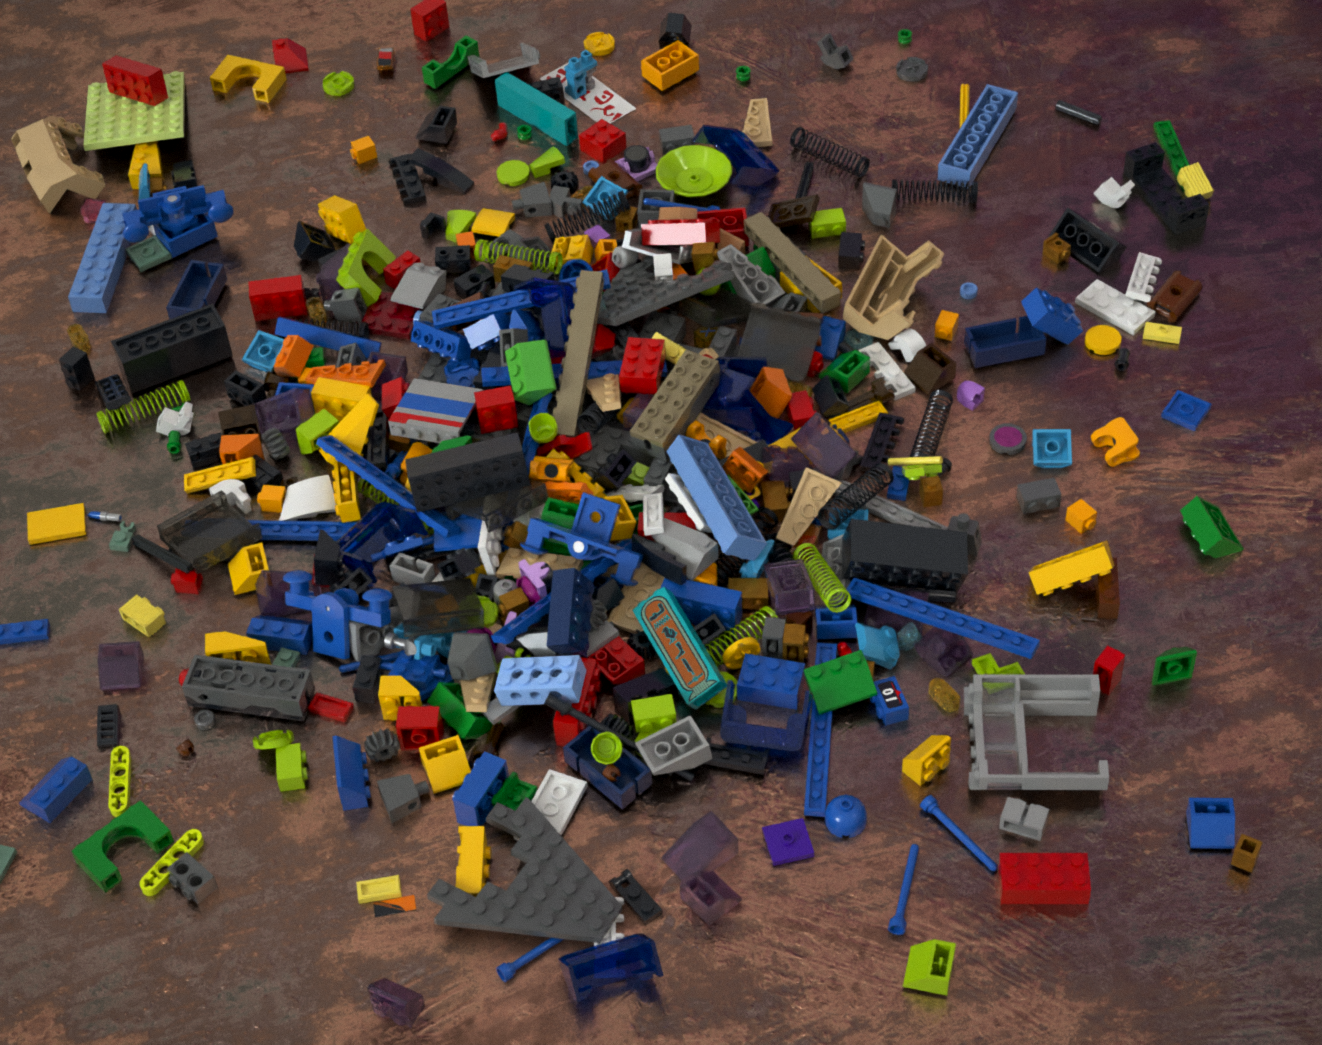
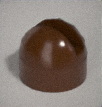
(185, 748)
(611, 773)

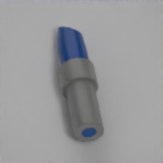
(105, 516)

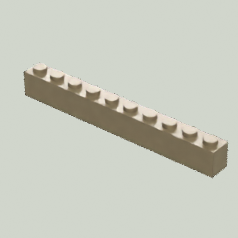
(578, 352)

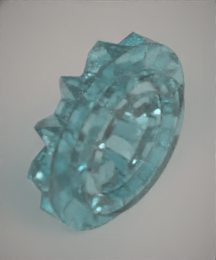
(850, 338)

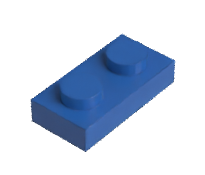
(899, 487)

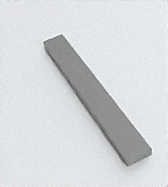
(886, 509)
(596, 640)

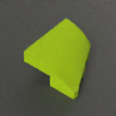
(547, 160)
(458, 222)

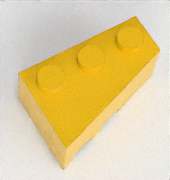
(473, 858)

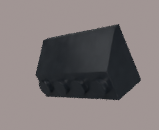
(1088, 240)

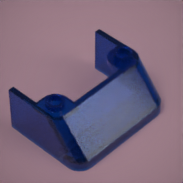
(556, 304)
(734, 393)
(735, 417)
(376, 529)
(736, 731)
(610, 963)

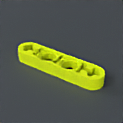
(119, 781)
(168, 859)

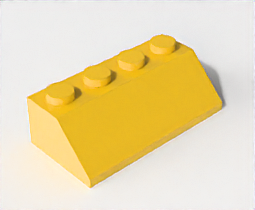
(1071, 568)

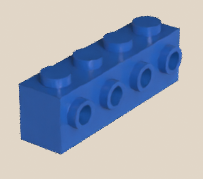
(441, 341)

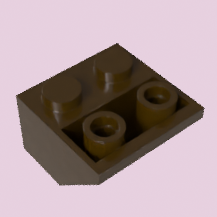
(931, 369)
(239, 421)

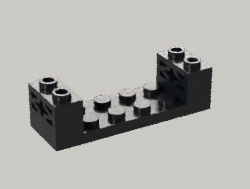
(1145, 170)

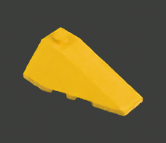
(354, 426)

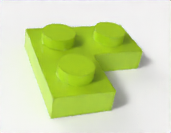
(914, 472)
(987, 665)

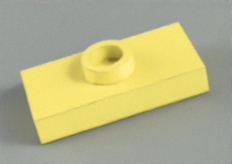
(1162, 332)

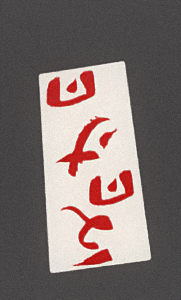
(596, 103)

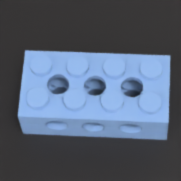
(533, 678)

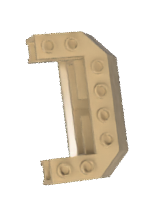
(48, 164)
(885, 288)

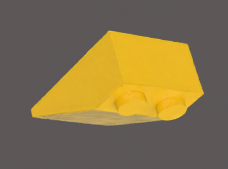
(236, 647)

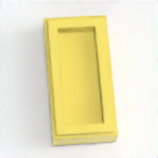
(379, 889)

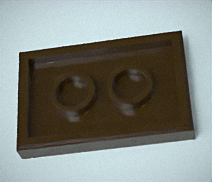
(794, 211)

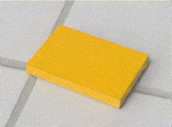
(56, 523)

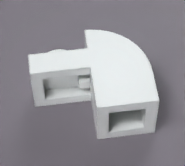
(1113, 194)
(663, 267)
(909, 342)
(174, 420)
(235, 493)

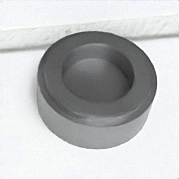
(204, 719)

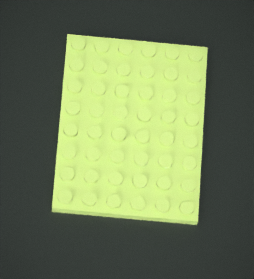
(124, 121)

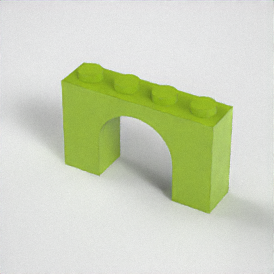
(352, 275)

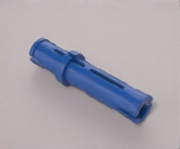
(393, 469)

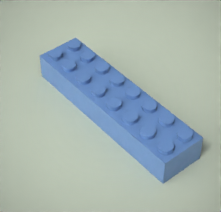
(977, 135)
(101, 261)
(716, 498)

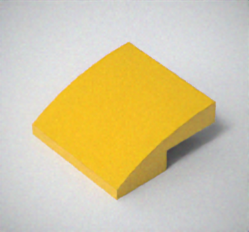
(492, 222)

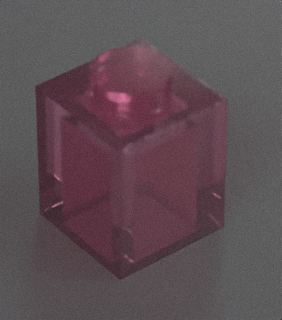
(91, 209)

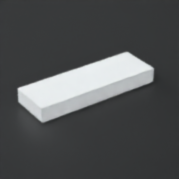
(653, 514)

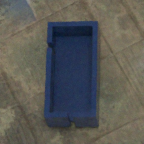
(197, 288)
(999, 343)
(570, 613)
(634, 774)

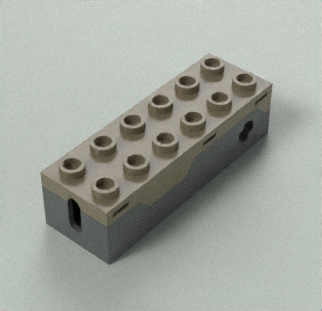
(676, 404)

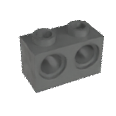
(194, 875)

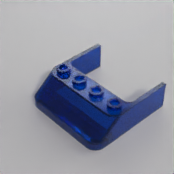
(750, 162)

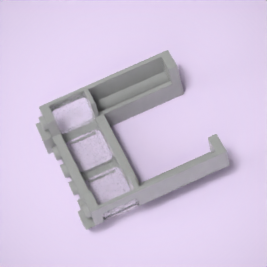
(997, 712)

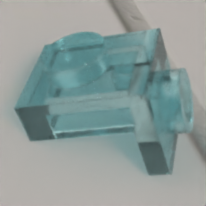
(908, 637)

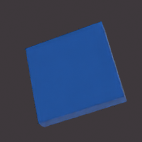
(1186, 410)

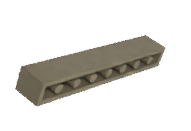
(792, 262)

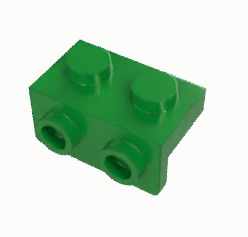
(514, 792)

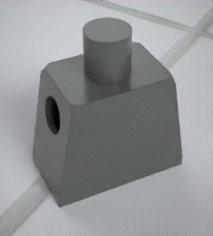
(534, 201)
(347, 305)
(965, 524)
(401, 795)

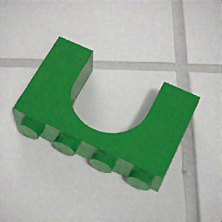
(134, 822)

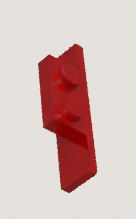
(571, 446)

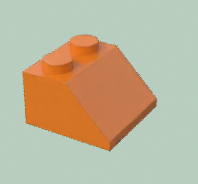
(292, 356)

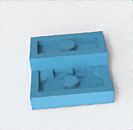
(144, 182)

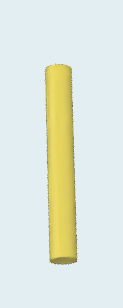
(915, 460)

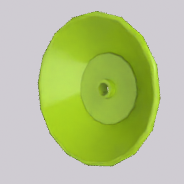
(694, 170)

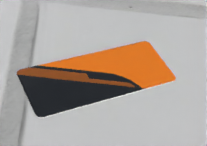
(394, 905)

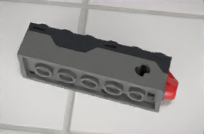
(248, 687)

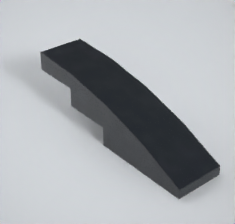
(443, 171)
(659, 560)

